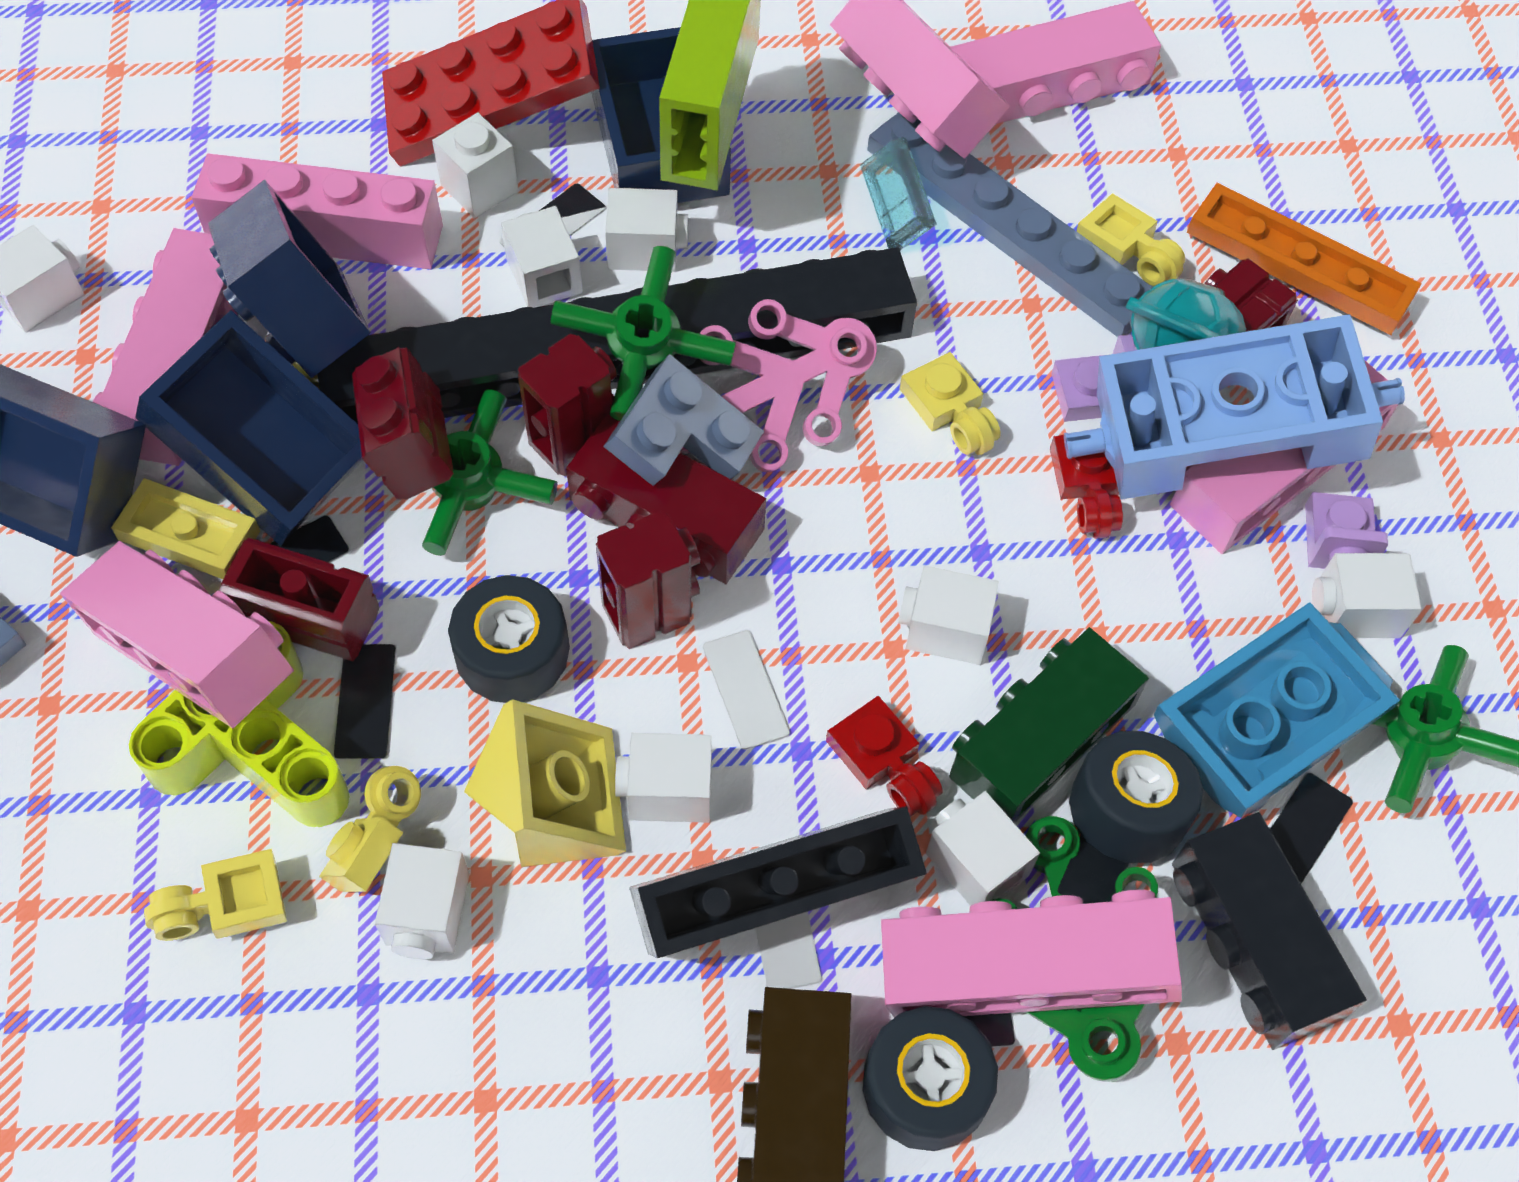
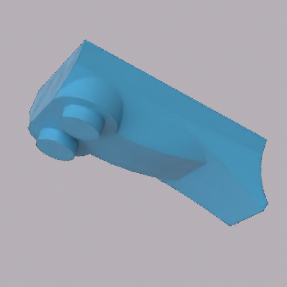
(1276, 709)

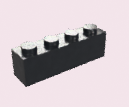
(777, 881)

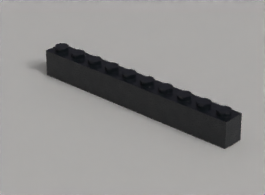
(487, 350)

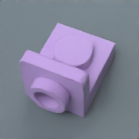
(1077, 383)
(1340, 526)

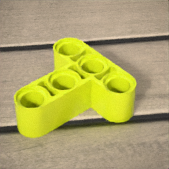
(209, 742)

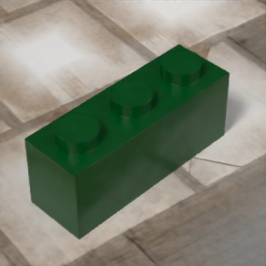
(1047, 723)

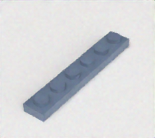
(1021, 228)

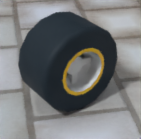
(507, 614)
(1135, 796)
(936, 1052)

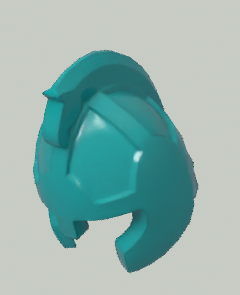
(1182, 313)

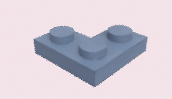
(681, 412)

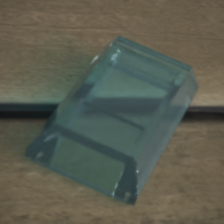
(897, 194)

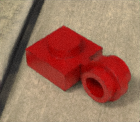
(1094, 483)
(878, 745)

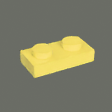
(184, 528)

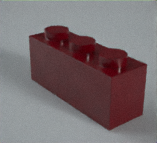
(714, 509)

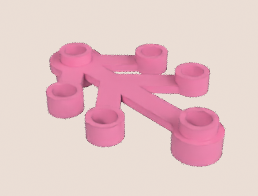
(784, 378)

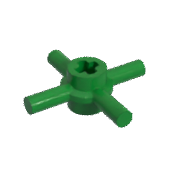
(637, 313)
(478, 476)
(1433, 728)

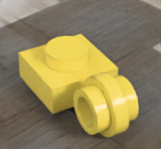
(1126, 232)
(947, 394)
(364, 846)
(238, 897)

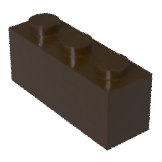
(799, 1088)

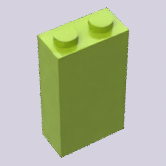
(706, 89)

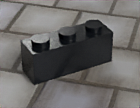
(1265, 931)

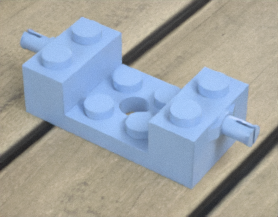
(1168, 412)

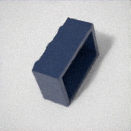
(628, 112)
(285, 281)
(252, 427)
(63, 464)

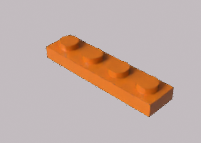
(1304, 258)

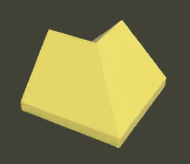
(550, 785)

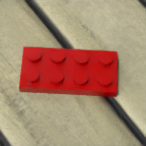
(495, 72)

